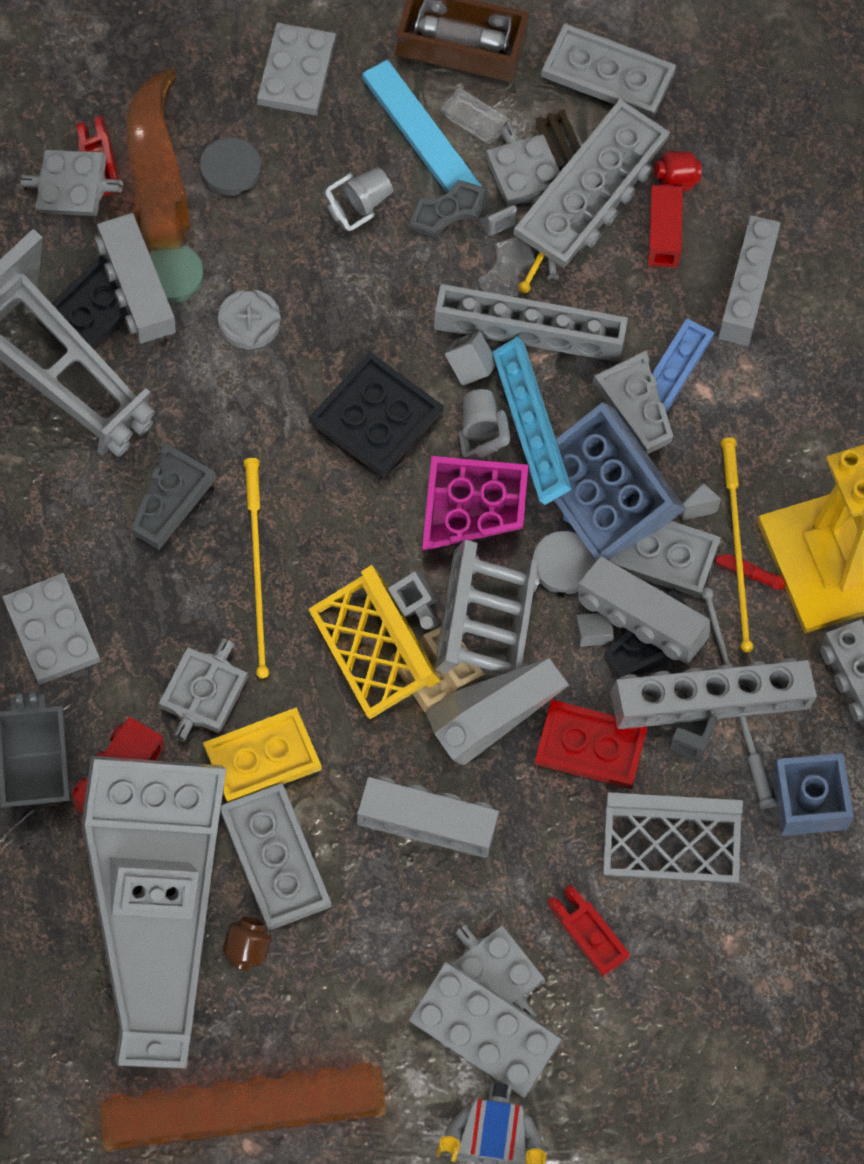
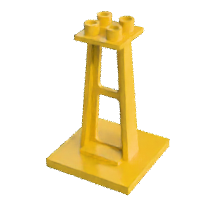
(822, 547)

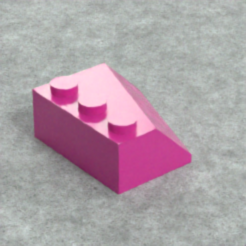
(472, 500)

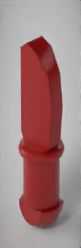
(751, 571)

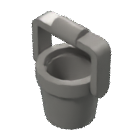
(362, 191)
(482, 423)

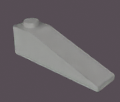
(486, 711)

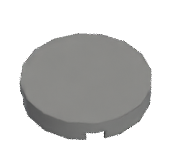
(249, 319)
(562, 561)

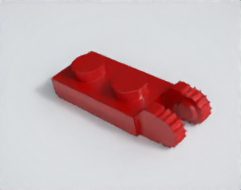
(99, 143)
(590, 933)

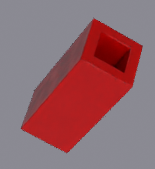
(665, 226)

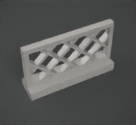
(667, 809)

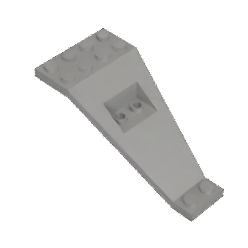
(159, 831)

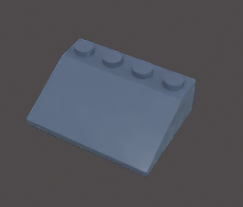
(614, 485)

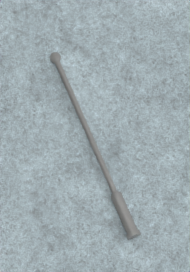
(754, 758)

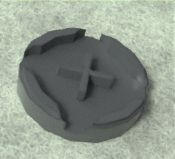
(230, 166)

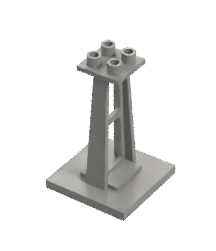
(19, 284)

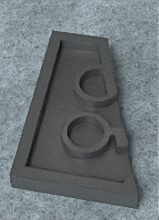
(172, 494)

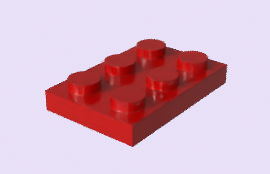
(589, 745)

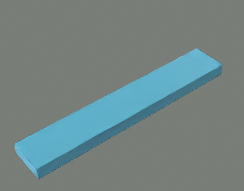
(417, 126)
(531, 421)

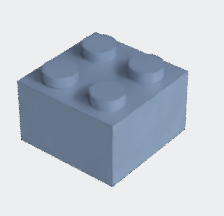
(812, 794)

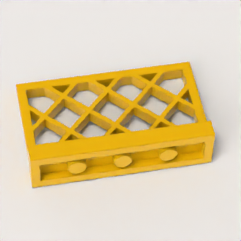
(399, 630)

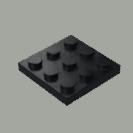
(376, 414)

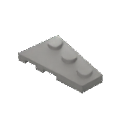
(634, 395)

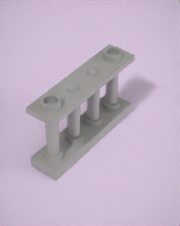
(456, 622)

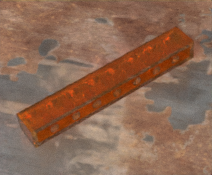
(242, 1107)

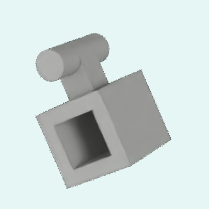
(414, 597)

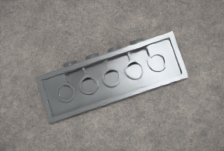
(593, 185)

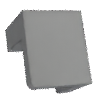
(470, 358)

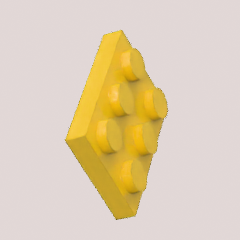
(263, 754)

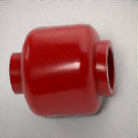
(678, 169)

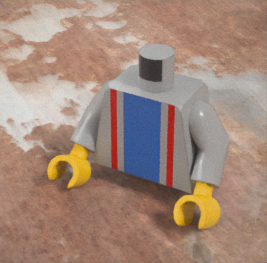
(493, 1132)

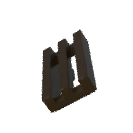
(553, 121)

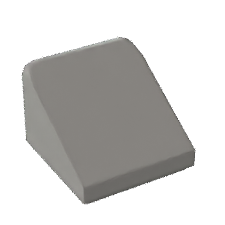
(499, 219)
(700, 503)
(594, 630)

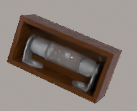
(463, 36)

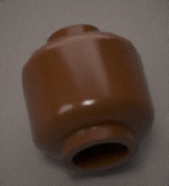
(247, 943)

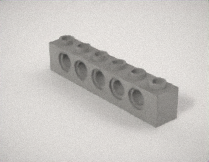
(535, 322)
(634, 711)

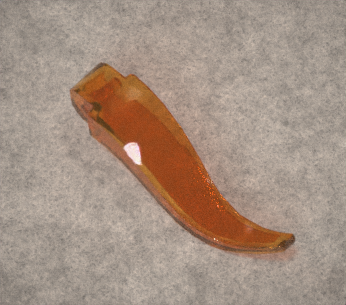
(157, 182)

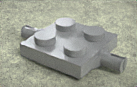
(522, 167)
(71, 183)
(203, 690)
(500, 966)

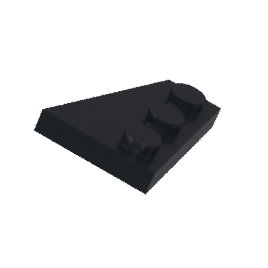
(633, 656)

